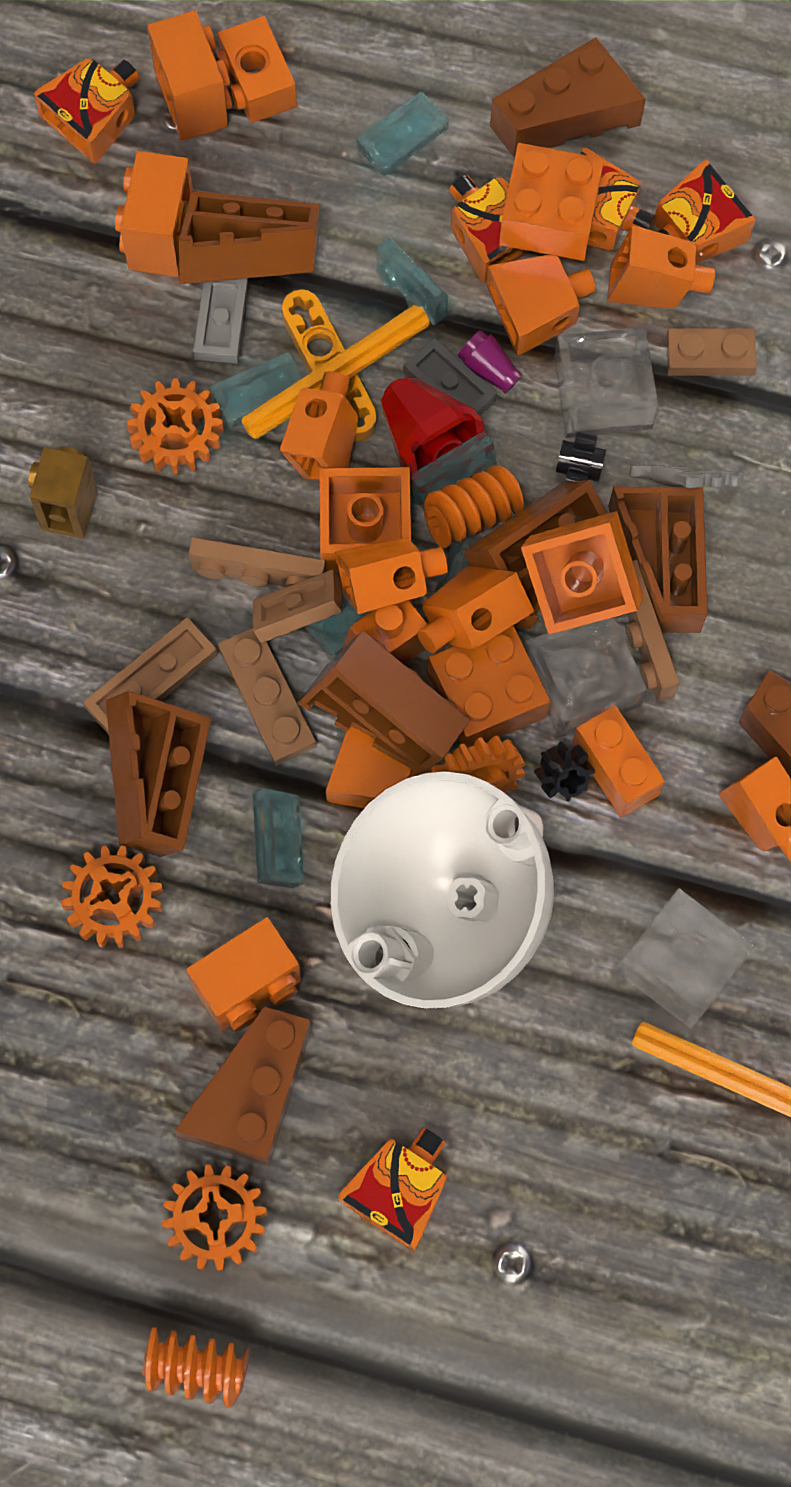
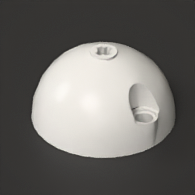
(417, 872)

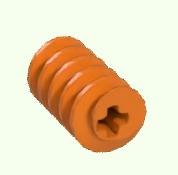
(472, 504)
(194, 1368)

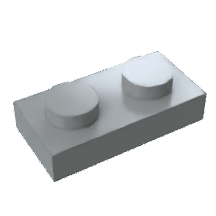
(221, 320)

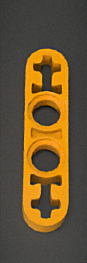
(323, 329)

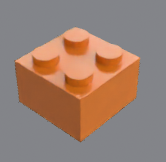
(190, 75)
(551, 201)
(154, 212)
(362, 508)
(582, 573)
(490, 686)
(245, 976)

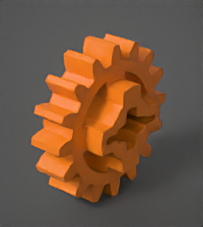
(177, 408)
(491, 761)
(96, 904)
(191, 1220)

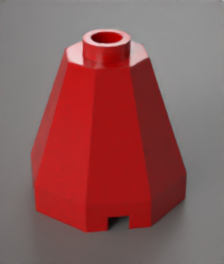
(426, 422)

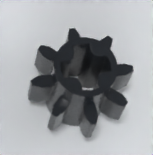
(581, 458)
(564, 771)

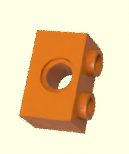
(251, 48)

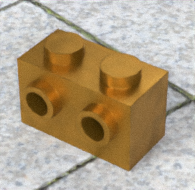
(63, 491)

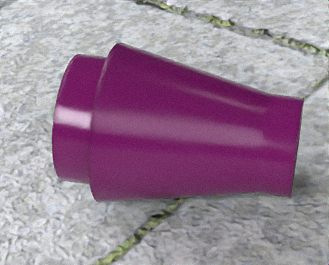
(489, 361)

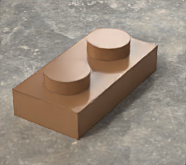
(711, 352)
(297, 606)

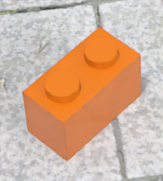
(619, 761)

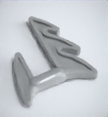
(690, 479)

